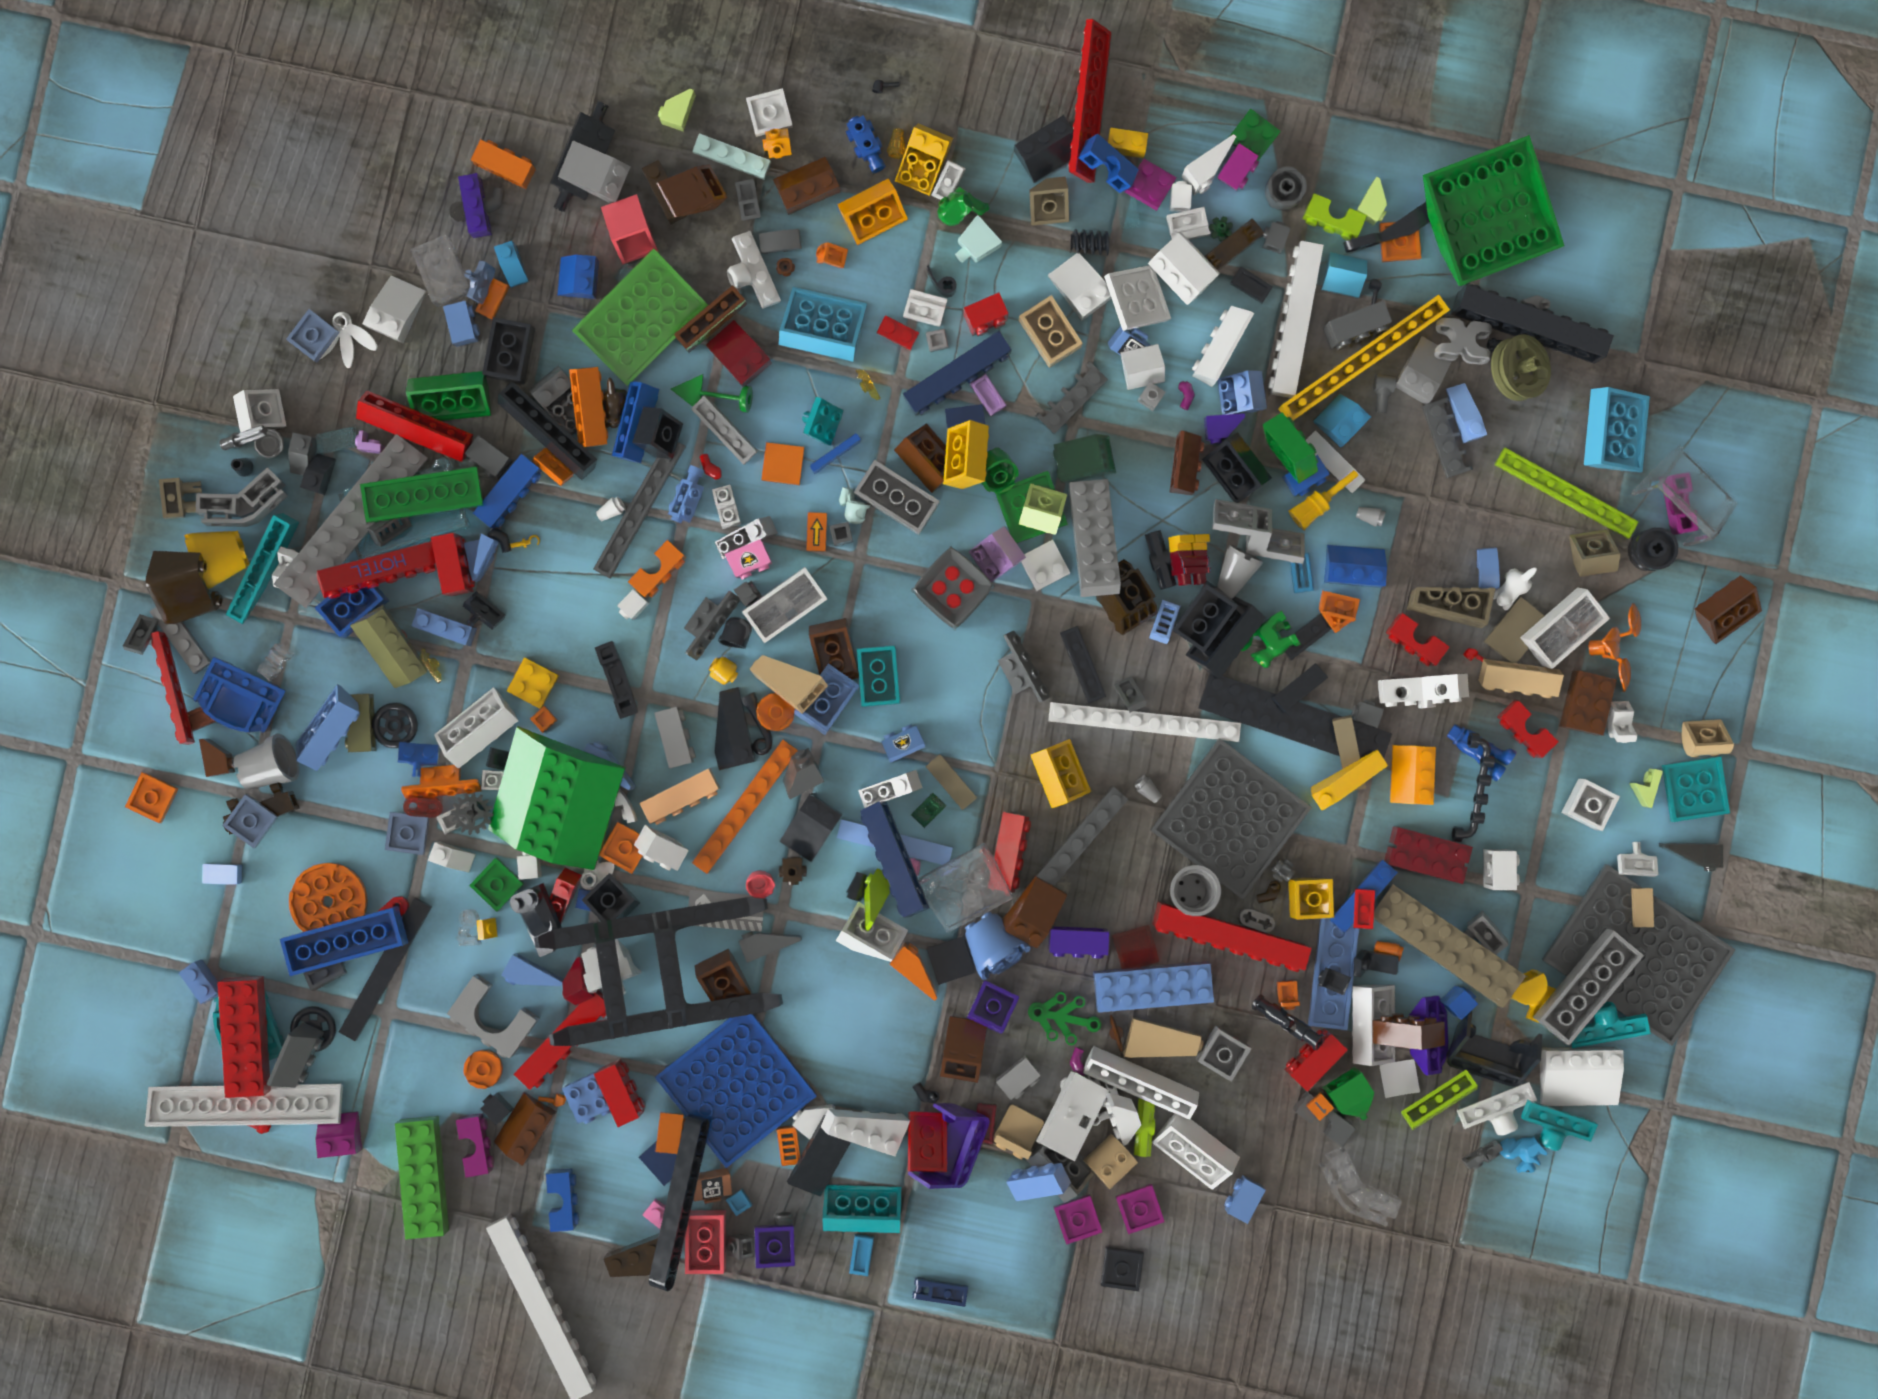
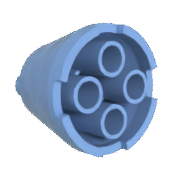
(992, 946)

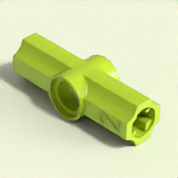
(1144, 1134)

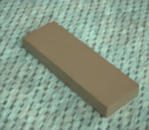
(951, 782)

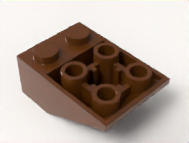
(692, 191)
(963, 1050)

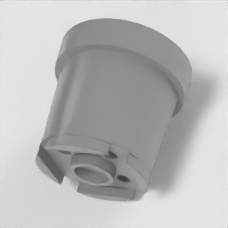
(267, 763)
(1208, 889)

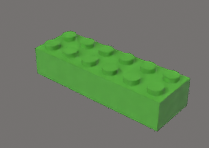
(421, 1177)

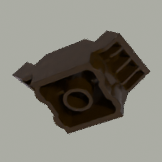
(1133, 603)

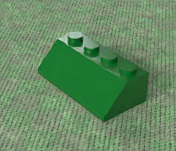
(450, 395)

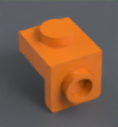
(1287, 994)

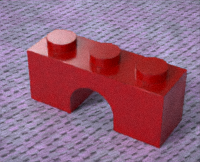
(1402, 632)
(1514, 719)

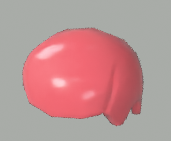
(760, 884)

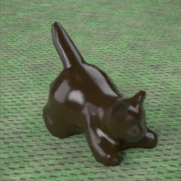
(613, 403)

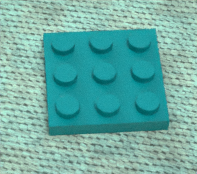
(1695, 789)

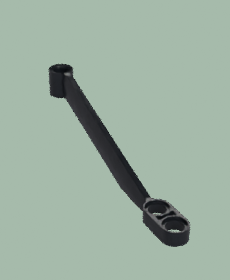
(1404, 227)

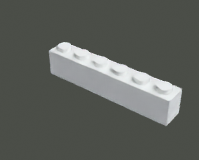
(1141, 1082)

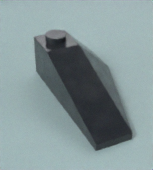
(733, 737)

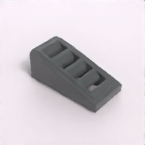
(386, 537)

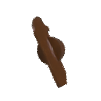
(1116, 1033)

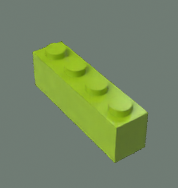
(1439, 1099)

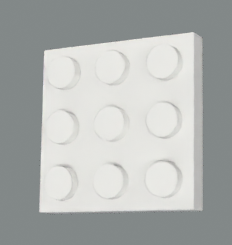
(1137, 297)

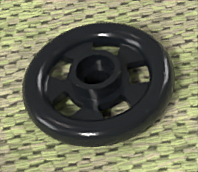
(384, 712)
(322, 1016)

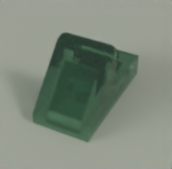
(928, 810)

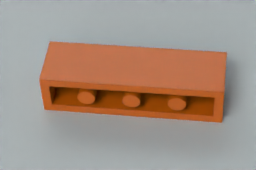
(588, 406)

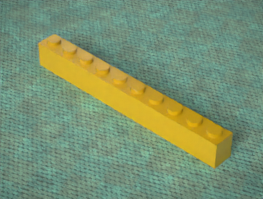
(1364, 358)

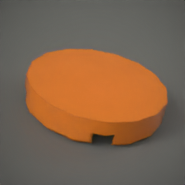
(774, 712)
(483, 1069)

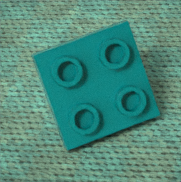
(822, 421)

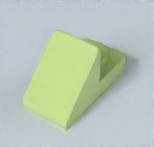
(1647, 793)

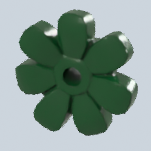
(1220, 228)

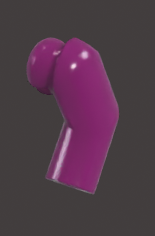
(1188, 393)
(1075, 1061)

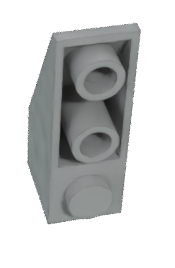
(758, 529)

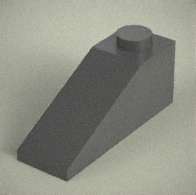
(762, 944)

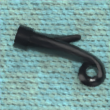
(751, 703)

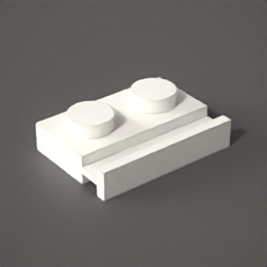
(1191, 223)
(925, 308)

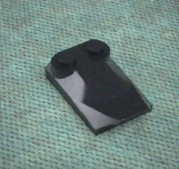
(536, 913)

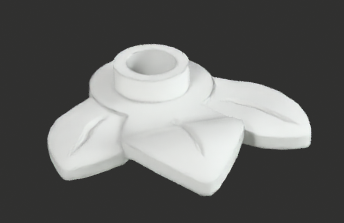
(600, 872)

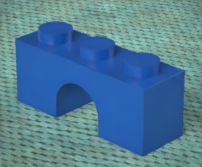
(1120, 170)
(563, 1182)

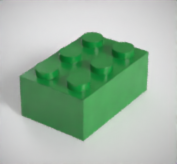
(1291, 447)

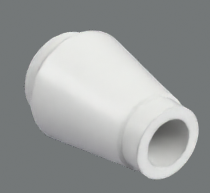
(611, 508)

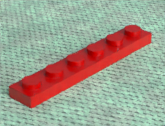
(173, 689)

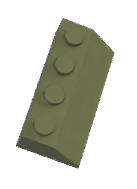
(389, 647)

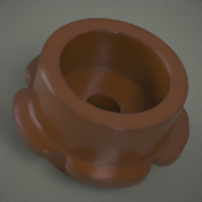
(780, 267)

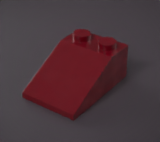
(739, 353)

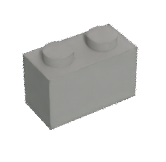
(1018, 1077)

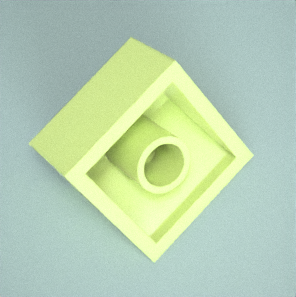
(1043, 509)

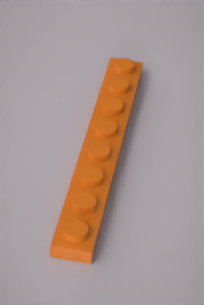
(744, 807)

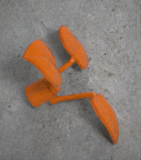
(1611, 645)

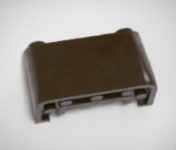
(179, 587)

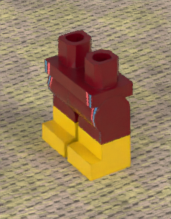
(1189, 558)

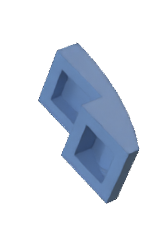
(1488, 568)

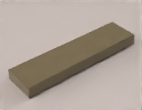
(1346, 742)

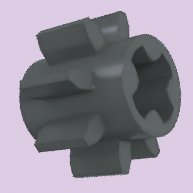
(1283, 870)

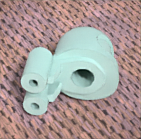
(855, 510)

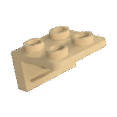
(1018, 1131)

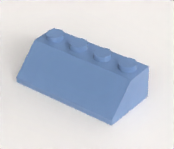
(327, 728)

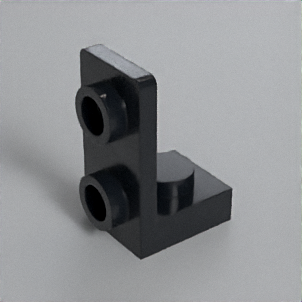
(1375, 961)

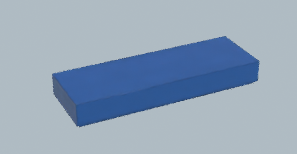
(835, 453)

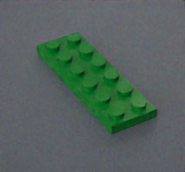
(421, 494)

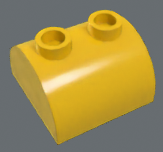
(1531, 988)

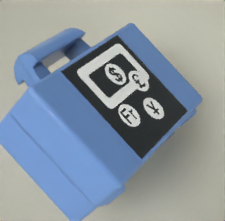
(1127, 340)

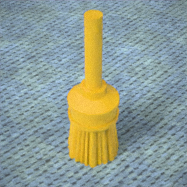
(1317, 503)

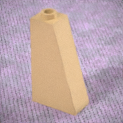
(791, 683)
(1159, 1040)

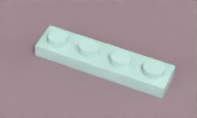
(731, 156)

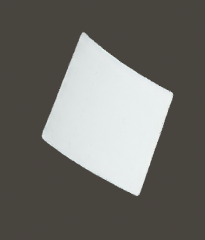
(1399, 1078)

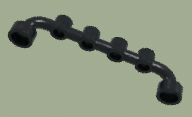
(1479, 799)

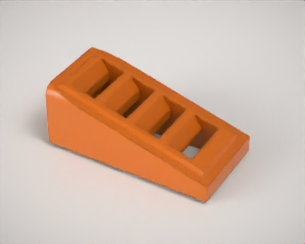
(788, 1130)

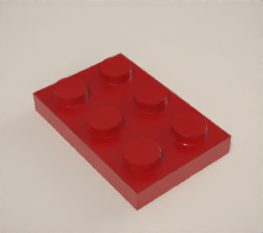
(927, 1142)

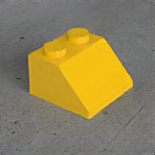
(1311, 898)

